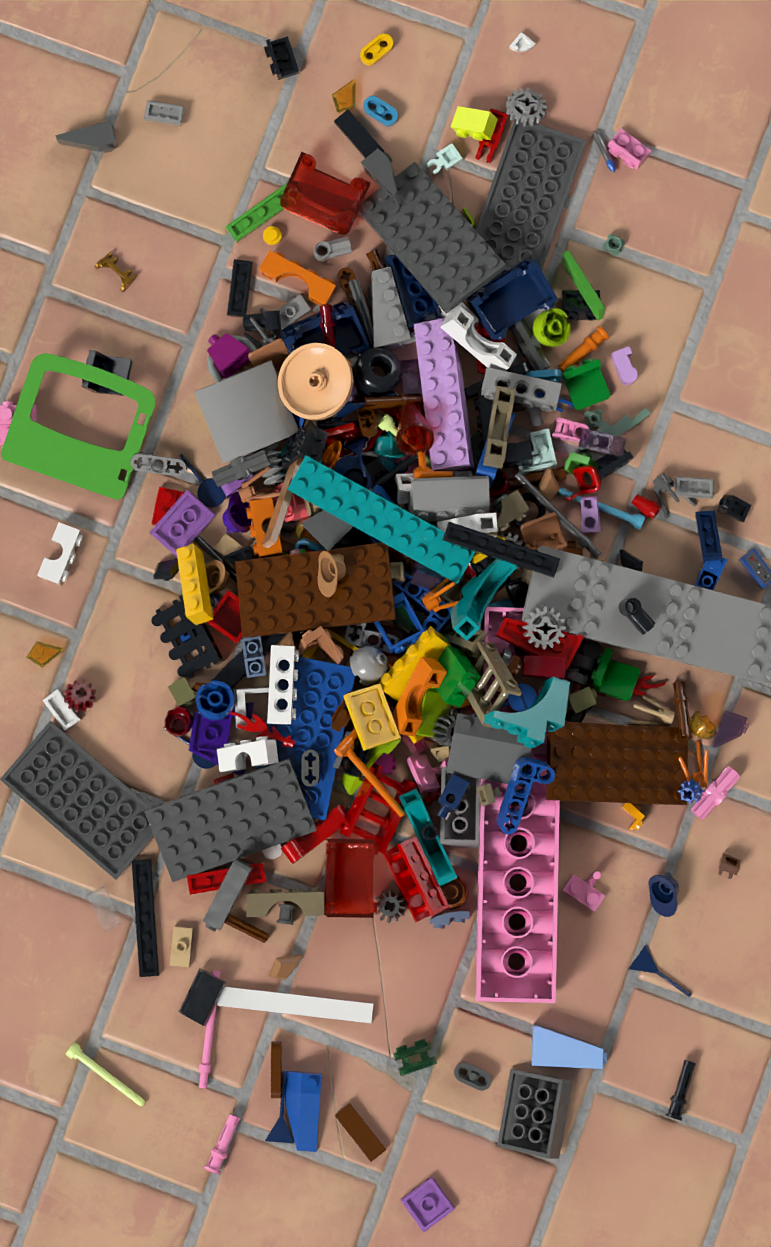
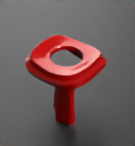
(583, 486)

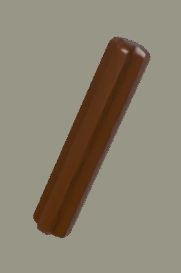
(247, 928)

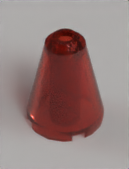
(413, 431)

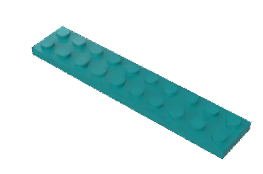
(379, 518)

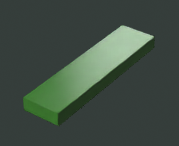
(256, 216)
(583, 285)

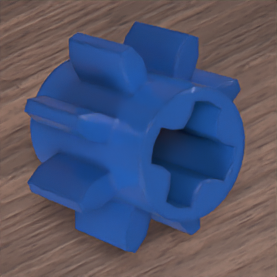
(690, 791)

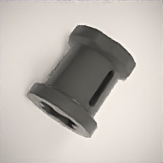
(286, 914)

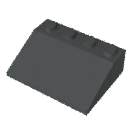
(484, 751)
(534, 1113)

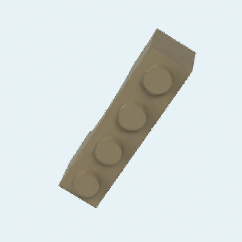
(498, 427)
(510, 508)
(260, 903)

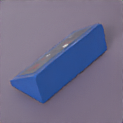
(757, 568)

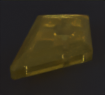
(345, 97)
(44, 653)

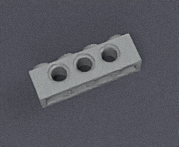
(530, 384)

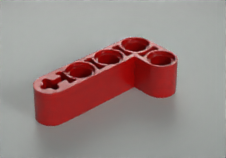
(303, 845)

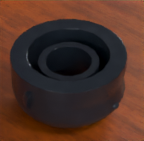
(367, 381)

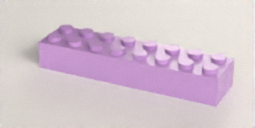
(444, 397)

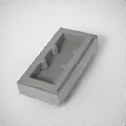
(164, 113)
(293, 311)
(694, 487)

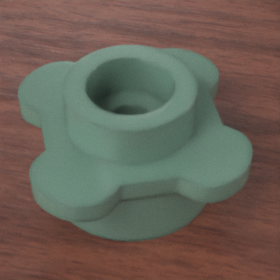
(613, 249)
(595, 414)

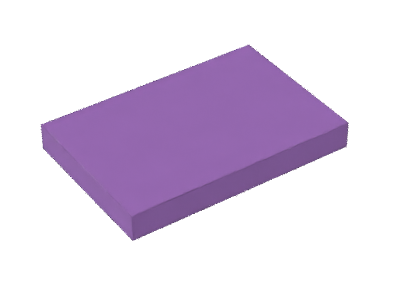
(182, 522)

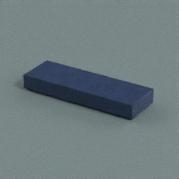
(708, 535)

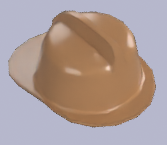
(330, 571)
(216, 576)

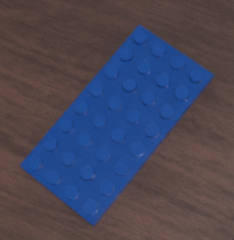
(318, 695)

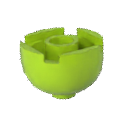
(551, 327)

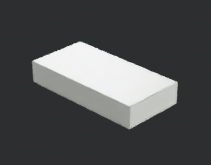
(60, 710)

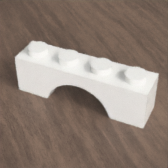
(461, 328)

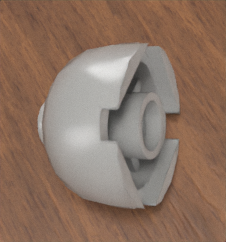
(368, 664)

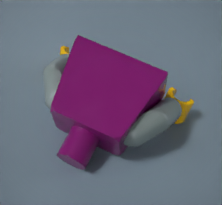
(227, 355)

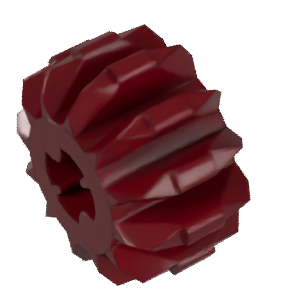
(87, 696)

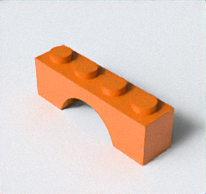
(277, 267)
(407, 712)

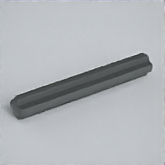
(362, 310)

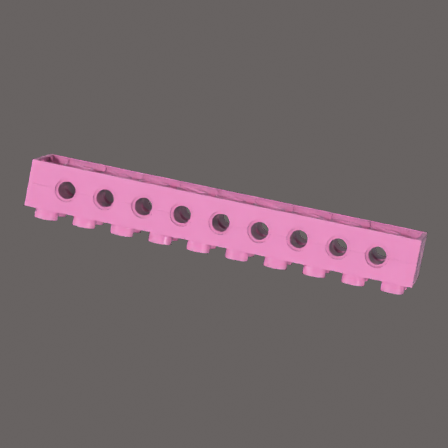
(499, 862)

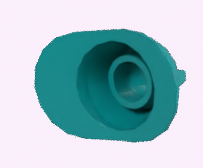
(387, 446)

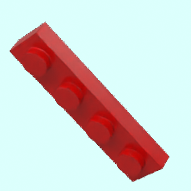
(212, 880)

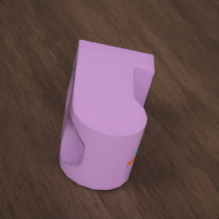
(623, 366)
(590, 514)

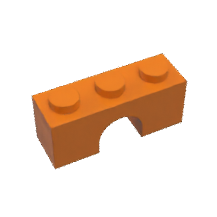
(260, 512)

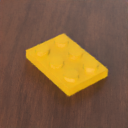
(371, 717)

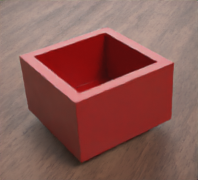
(227, 617)

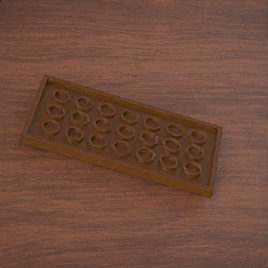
(285, 596)
(616, 763)

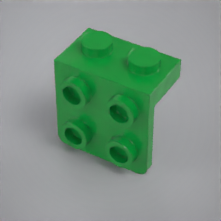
(586, 384)
(614, 677)

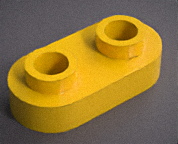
(375, 49)

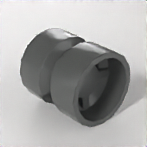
(583, 663)

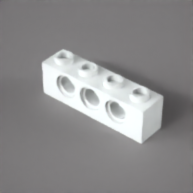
(275, 714)

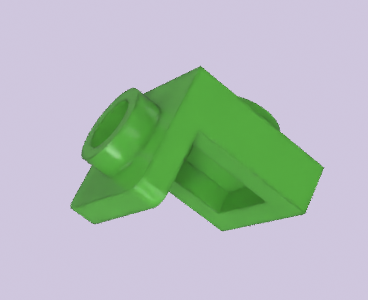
(576, 460)

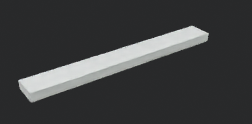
(296, 1004)

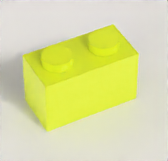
(474, 123)

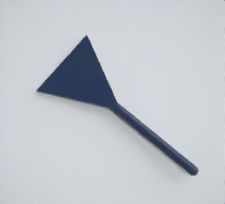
(350, 407)
(357, 446)
(646, 964)
(280, 1130)

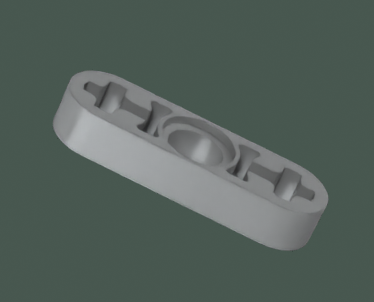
(144, 457)

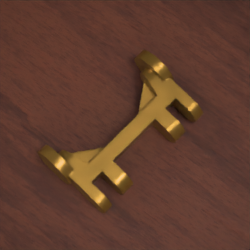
(105, 262)

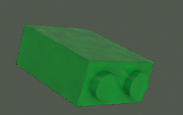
(460, 676)

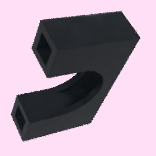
(516, 453)

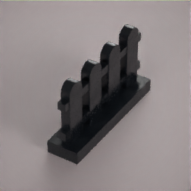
(203, 638)

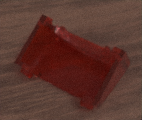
(322, 196)
(350, 878)

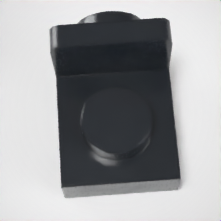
(733, 507)

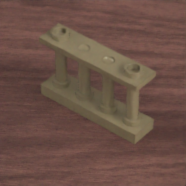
(478, 698)

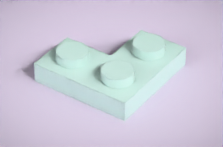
(543, 453)

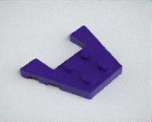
(212, 735)

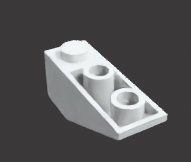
(483, 523)

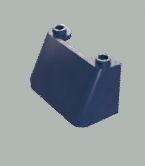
(511, 298)
(347, 331)

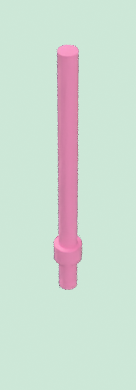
(205, 1068)

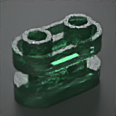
(403, 1053)

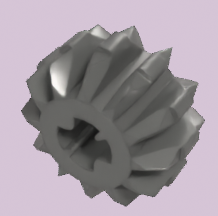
(444, 729)
(387, 912)

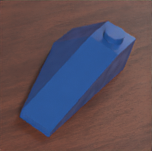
(303, 1107)

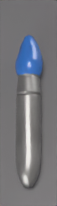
(604, 151)

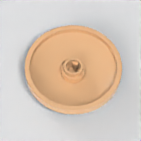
(315, 381)

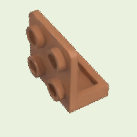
(273, 351)
(543, 532)
(323, 640)

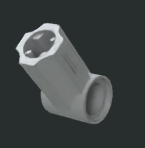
(334, 248)

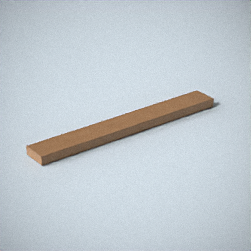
(283, 502)

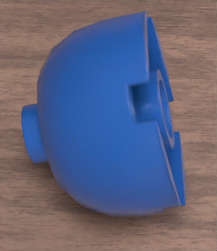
(215, 700)

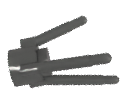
(267, 339)
(663, 484)

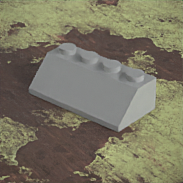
(449, 497)
(463, 826)

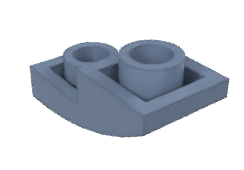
(253, 656)
(443, 919)

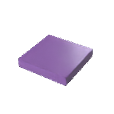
(427, 1204)

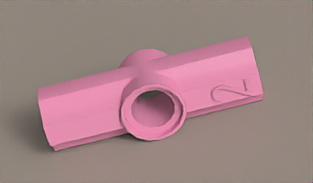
(715, 793)

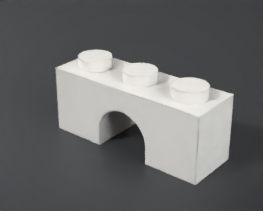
(56, 570)
(233, 756)

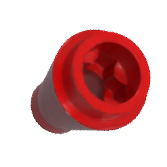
(646, 506)

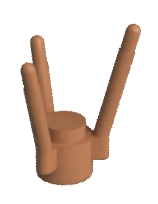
(248, 492)

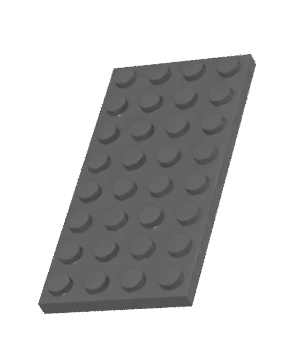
(529, 192)
(432, 239)
(81, 799)
(231, 819)

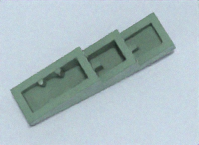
(622, 426)

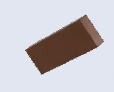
(360, 1132)

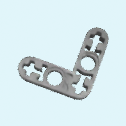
(364, 634)

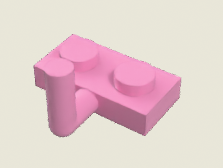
(424, 773)
(584, 891)

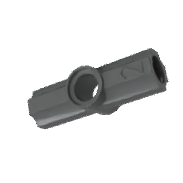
(529, 346)
(241, 468)

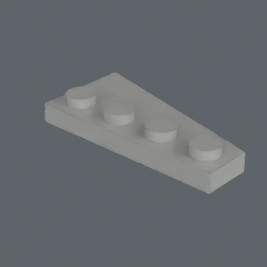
(388, 315)

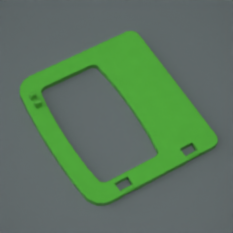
(66, 457)

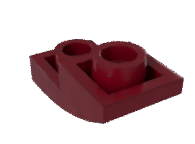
(543, 667)

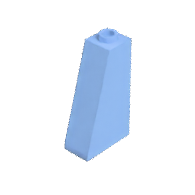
(559, 1050)

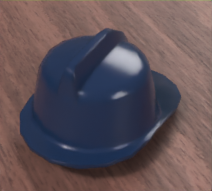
(350, 467)
(664, 894)

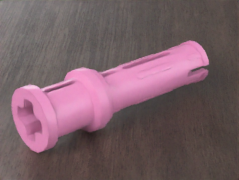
(219, 1153)

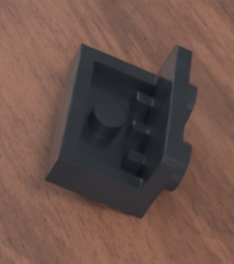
(282, 58)

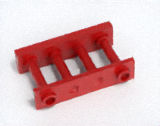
(387, 824)
(415, 879)

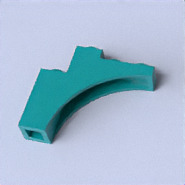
(477, 593)
(543, 715)
(432, 849)

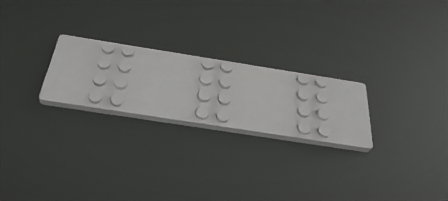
(690, 621)

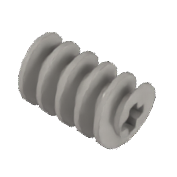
(274, 475)

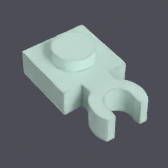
(447, 157)

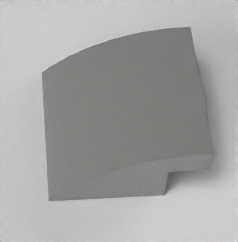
(246, 412)

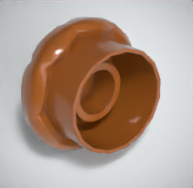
(455, 892)

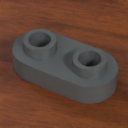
(472, 1076)

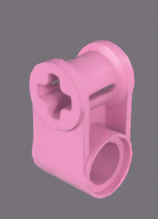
(569, 430)

